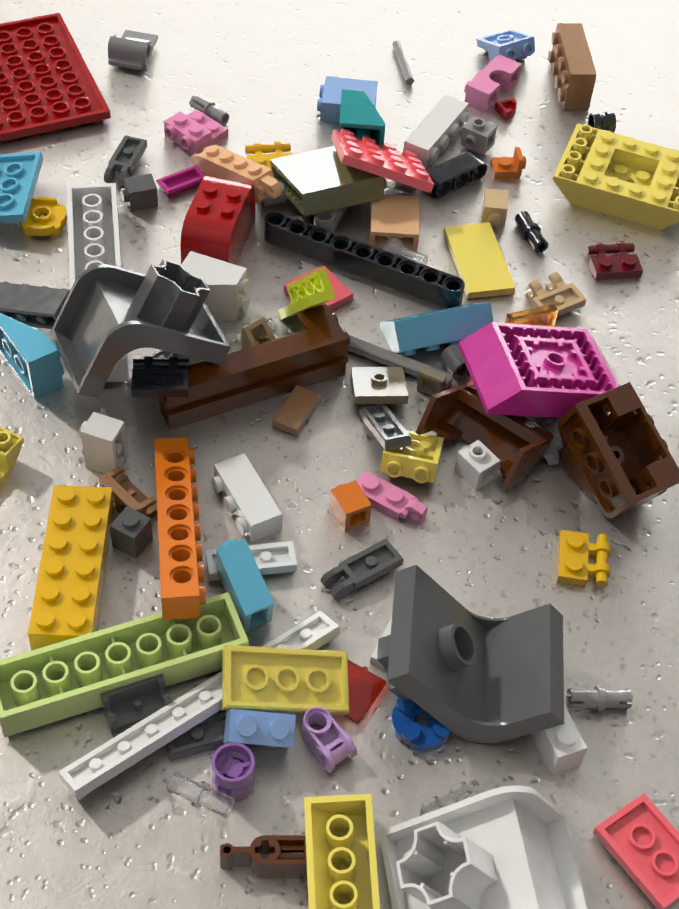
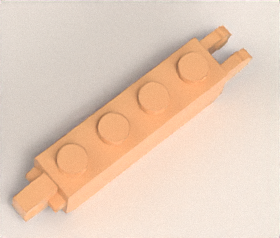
(228, 165)

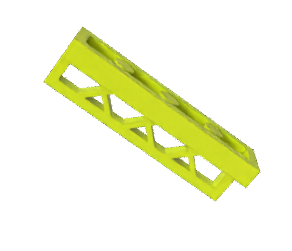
(308, 293)

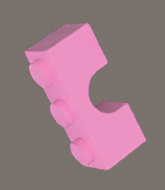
(484, 88)

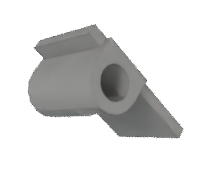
(131, 50)

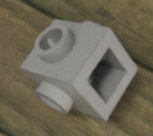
(478, 135)

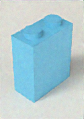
(244, 583)

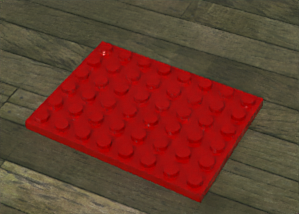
(44, 79)

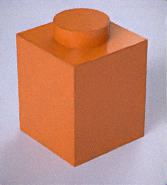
(350, 505)

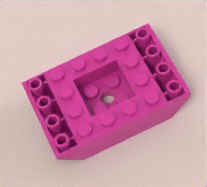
(535, 368)

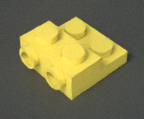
(414, 461)

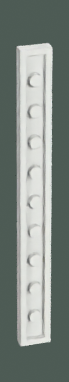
(177, 717)

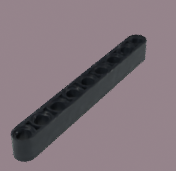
(364, 260)

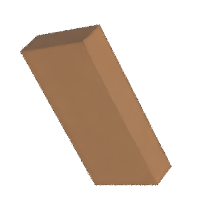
(296, 410)

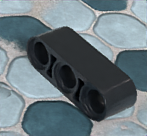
(456, 173)

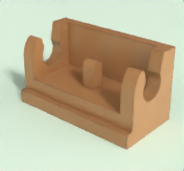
(127, 494)

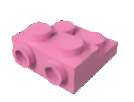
(194, 131)

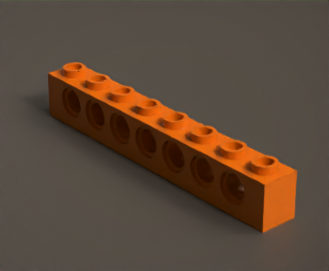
(177, 531)

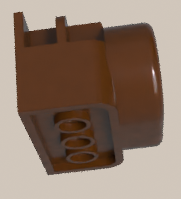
(616, 451)

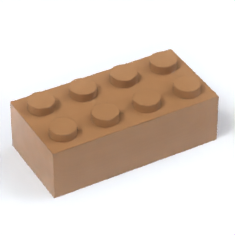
(572, 66)

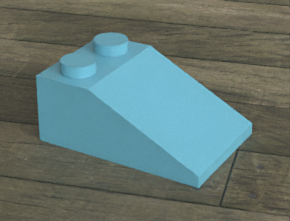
(31, 356)

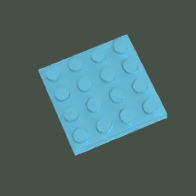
(17, 184)

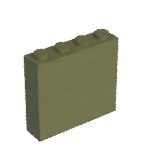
(321, 183)

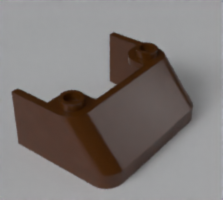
(509, 437)

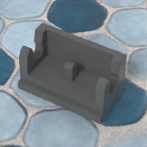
(134, 703)

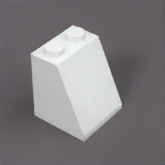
(226, 283)

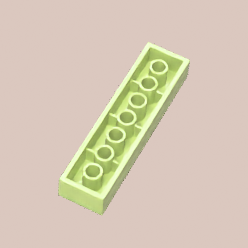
(75, 672)

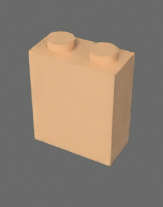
(396, 218)

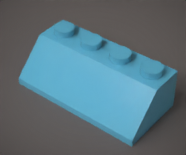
(435, 327)

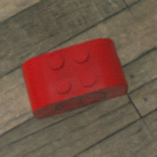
(219, 220)

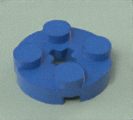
(419, 737)

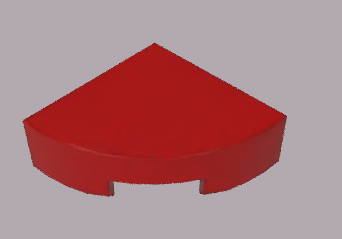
(506, 108)

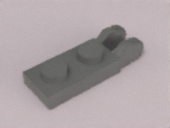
(125, 158)
(362, 568)

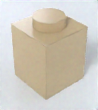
(495, 207)

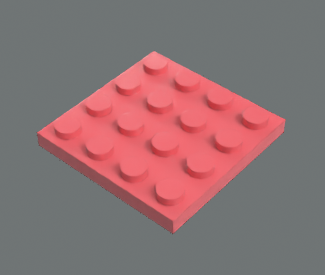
(381, 160)

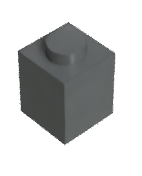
(140, 192)
(131, 532)

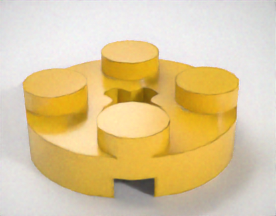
(50, 224)

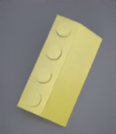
(341, 852)

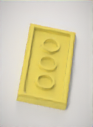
(479, 260)
(284, 679)

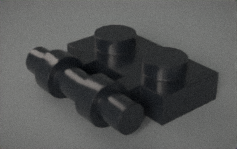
(160, 377)

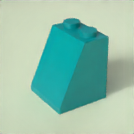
(361, 116)

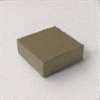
(430, 381)

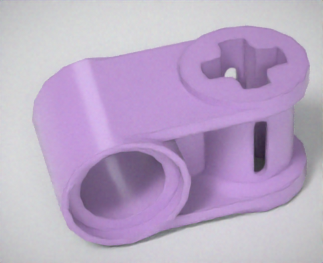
(329, 744)

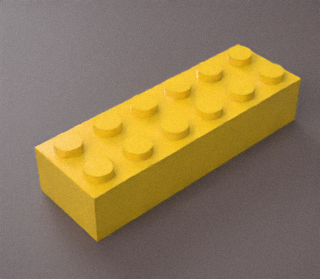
(72, 565)

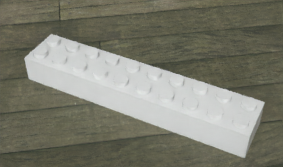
(94, 238)

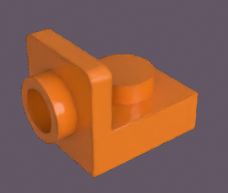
(508, 166)

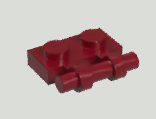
(614, 266)

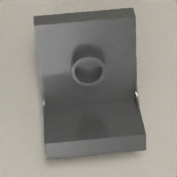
(126, 310)
(473, 671)

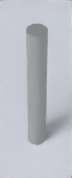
(403, 62)

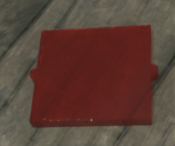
(363, 691)

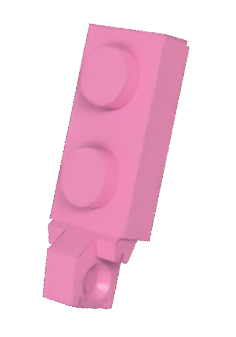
(391, 498)

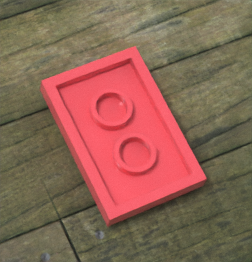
(645, 848)

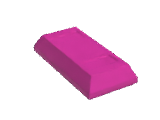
(181, 181)

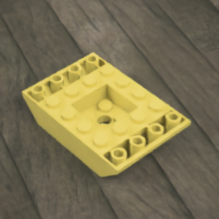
(620, 177)

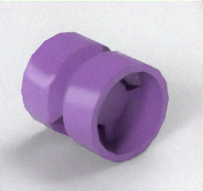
(233, 771)

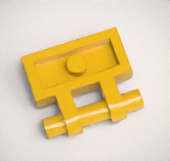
(276, 148)
(573, 559)

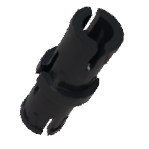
(531, 232)

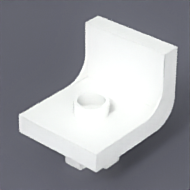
(485, 854)

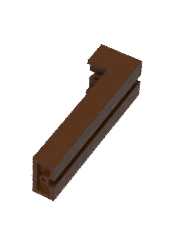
(263, 370)

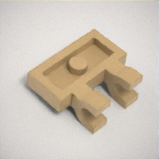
(563, 296)

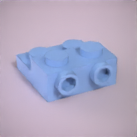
(508, 43)

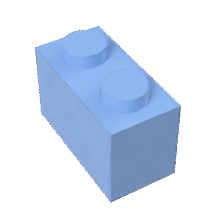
(260, 728)

